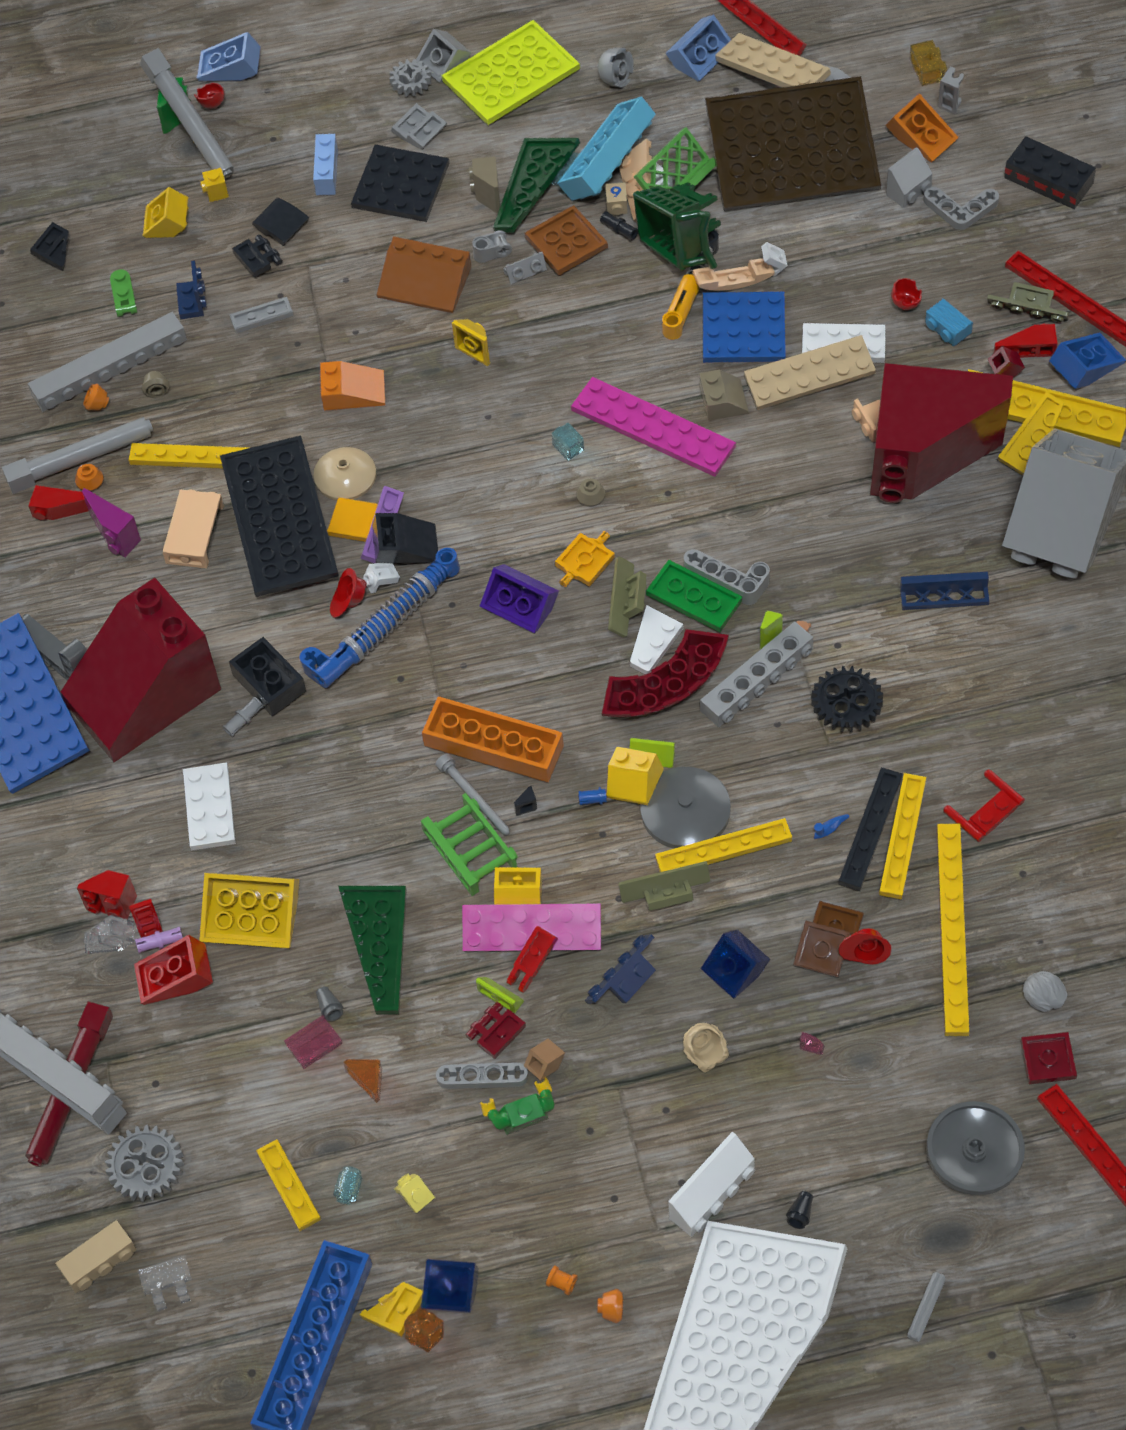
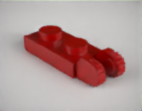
(532, 957)

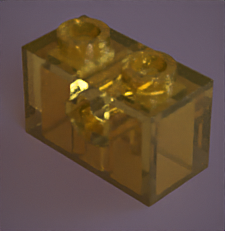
(927, 62)

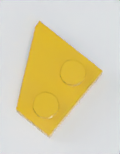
(394, 1308)

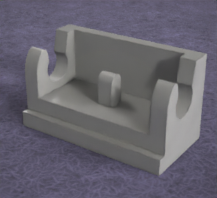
(949, 92)

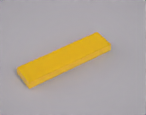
(288, 1185)

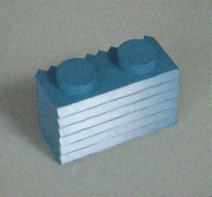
(948, 322)

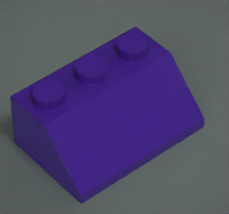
(518, 597)

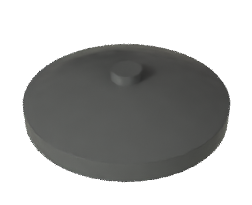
(686, 807)
(975, 1148)

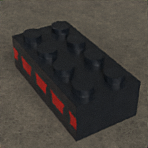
(1050, 172)

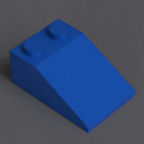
(1086, 359)

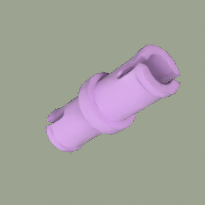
(158, 939)

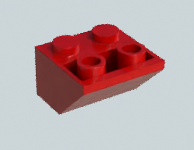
(108, 894)

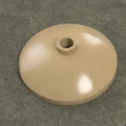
(348, 480)

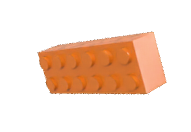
(493, 739)

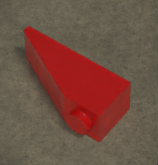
(1032, 342)
(56, 503)

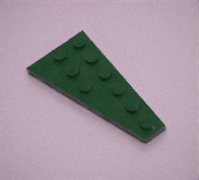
(533, 172)

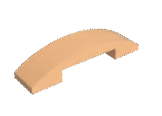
(733, 278)

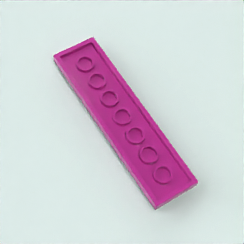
(653, 426)

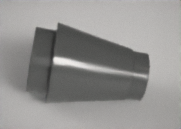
(329, 1004)

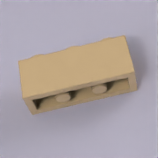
(96, 1257)

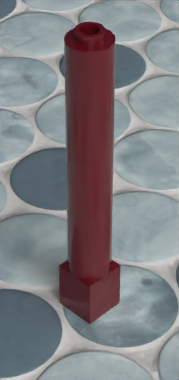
(92, 1028)

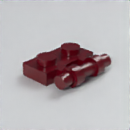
(500, 1033)

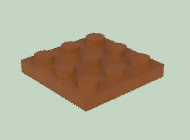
(566, 240)

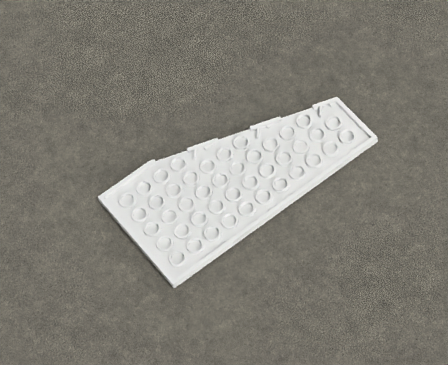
(743, 1326)

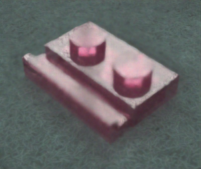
(313, 1042)

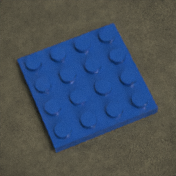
(743, 327)

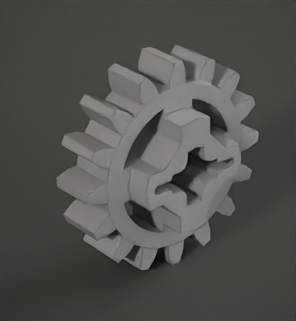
(401, 79)

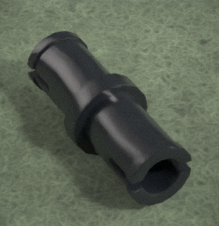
(619, 225)

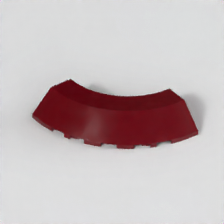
(669, 682)

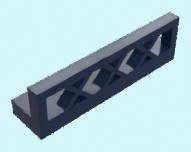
(944, 583)

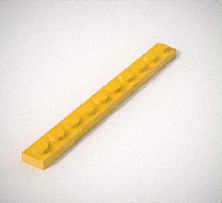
(952, 930)

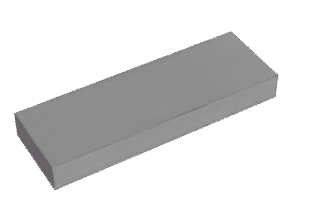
(261, 315)

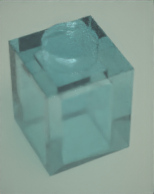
(567, 441)

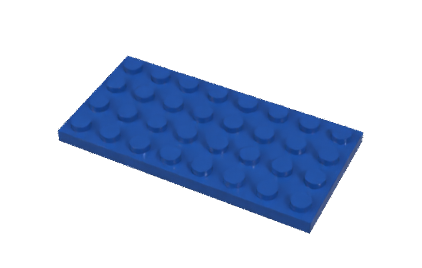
(34, 719)

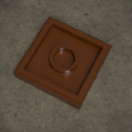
(838, 917)
(820, 949)

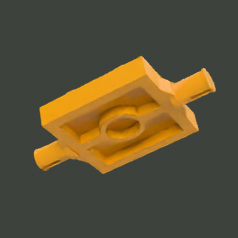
(584, 559)

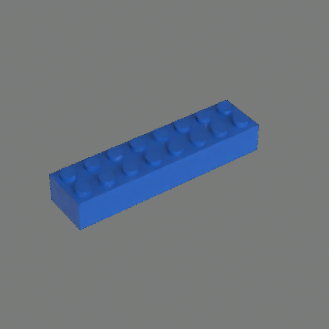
(313, 1339)

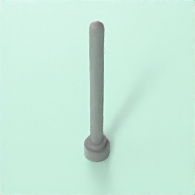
(447, 764)

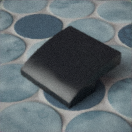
(280, 220)

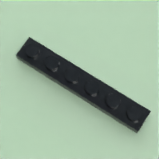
(870, 829)

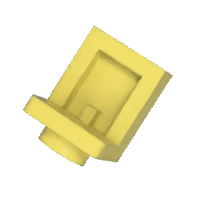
(414, 1191)

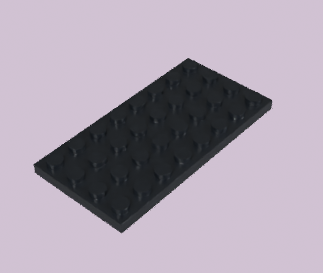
(278, 516)

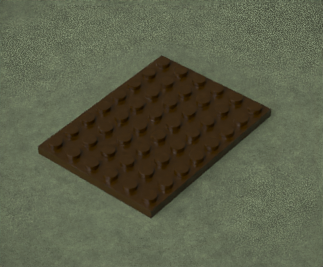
(792, 143)

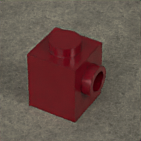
(1006, 362)

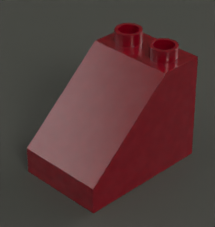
(934, 426)
(140, 671)

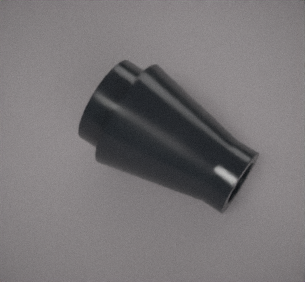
(799, 1213)

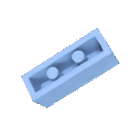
(325, 164)

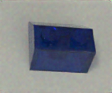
(735, 963)
(449, 1286)

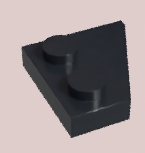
(52, 246)

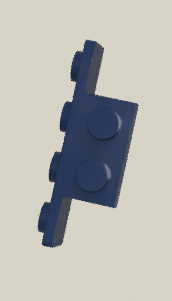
(627, 975)

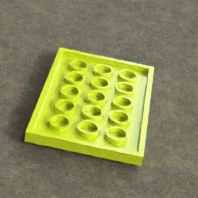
(510, 72)

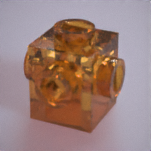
(423, 1329)

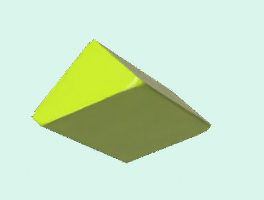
(770, 627)
(664, 750)
(499, 994)

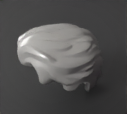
(1044, 991)

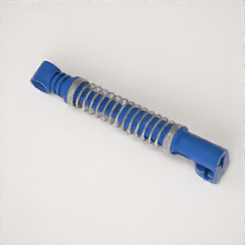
(352, 648)

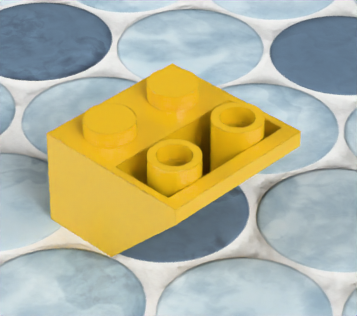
(517, 885)

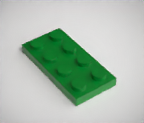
(694, 595)

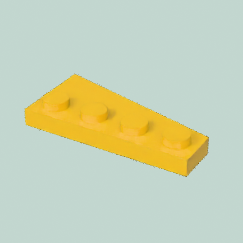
(1034, 428)

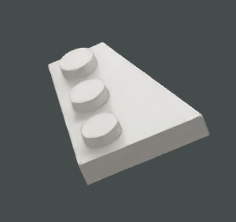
(653, 640)

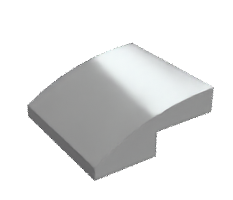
(418, 126)

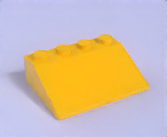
(248, 910)

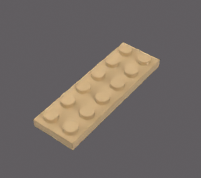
(770, 62)
(809, 372)

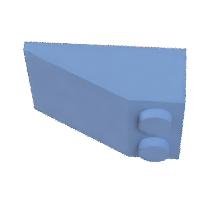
(230, 60)

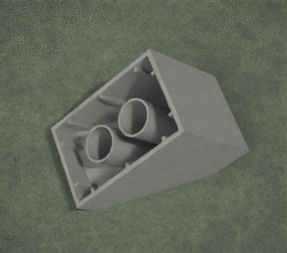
(1066, 501)

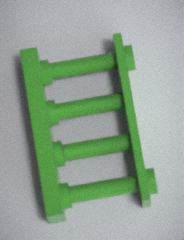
(459, 862)

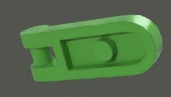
(123, 292)

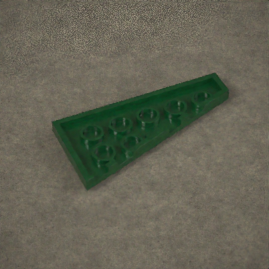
(377, 928)

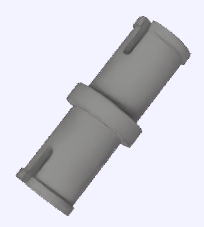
(243, 716)

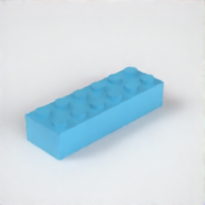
(607, 149)

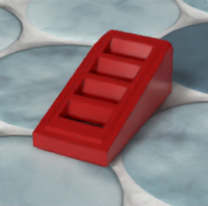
(145, 919)

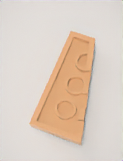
(630, 166)

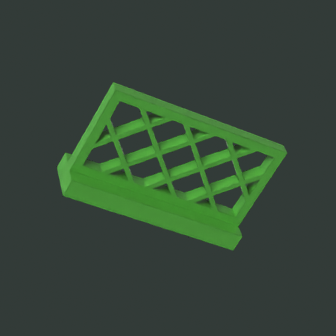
(693, 176)

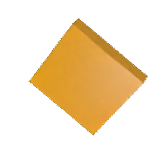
(351, 519)

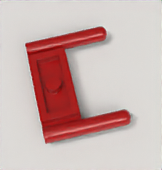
(992, 813)

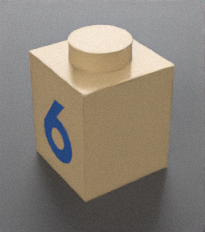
(616, 198)

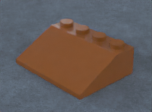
(424, 274)

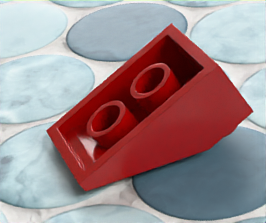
(173, 971)

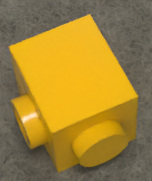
(214, 185)

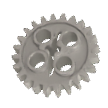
(136, 1182)

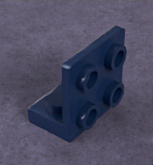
(190, 295)

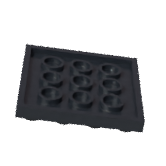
(400, 183)

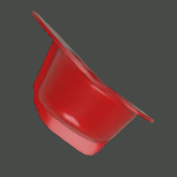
(348, 593)
(865, 947)

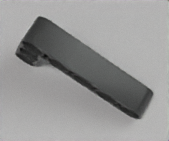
(53, 651)

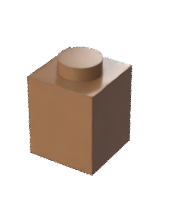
(544, 1059)

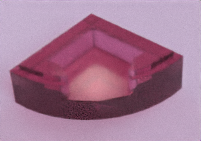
(811, 1044)

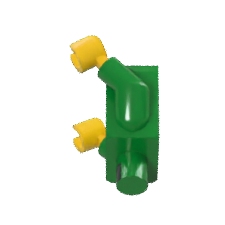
(521, 1112)

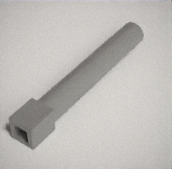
(159, 72)
(23, 473)

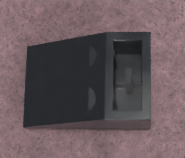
(403, 539)

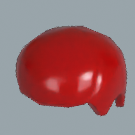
(210, 95)
(905, 294)

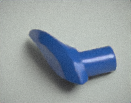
(829, 826)

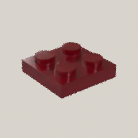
(1048, 1058)

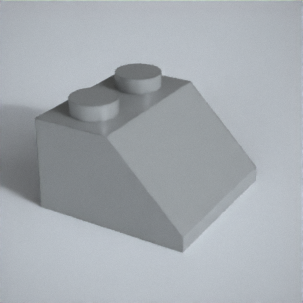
(442, 53)
(908, 178)

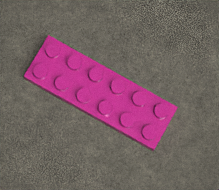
(510, 926)

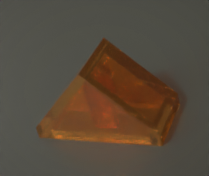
(367, 1075)

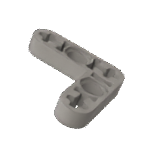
(961, 212)

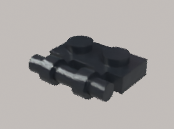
(252, 258)

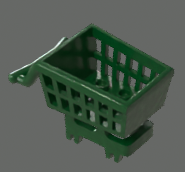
(681, 215)

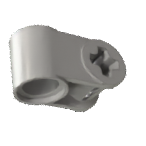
(490, 246)

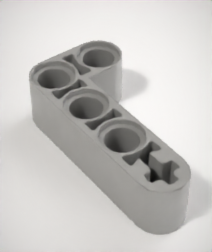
(741, 583)

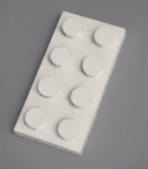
(821, 335)
(209, 806)

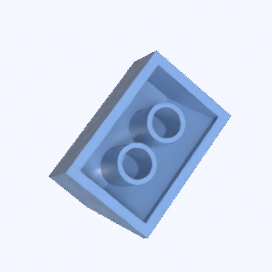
(697, 48)

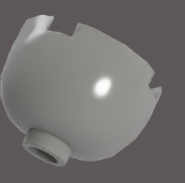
(615, 67)

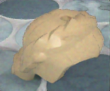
(705, 1046)

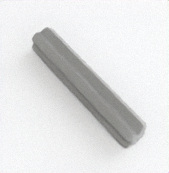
(926, 1306)

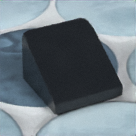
(525, 802)

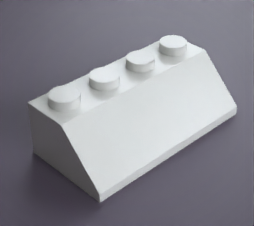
(711, 1185)

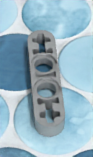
(482, 1071)

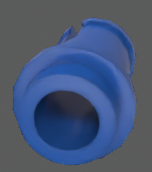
(592, 796)

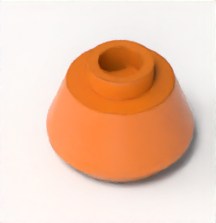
(95, 398)
(88, 477)
(611, 1305)

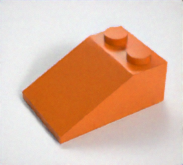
(922, 128)
(351, 386)

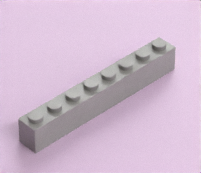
(107, 361)

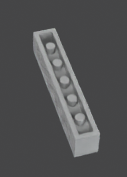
(792, 637)

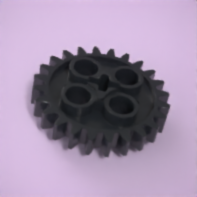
(847, 699)

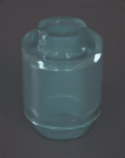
(348, 1185)

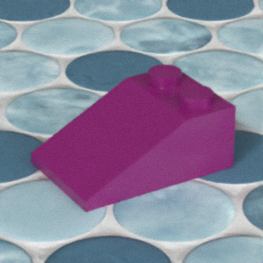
(113, 523)

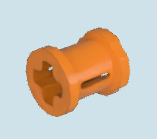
(561, 1280)

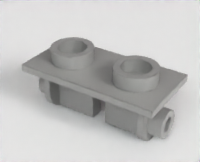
(525, 268)

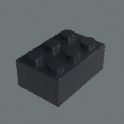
(267, 676)

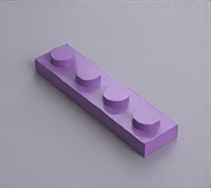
(388, 503)

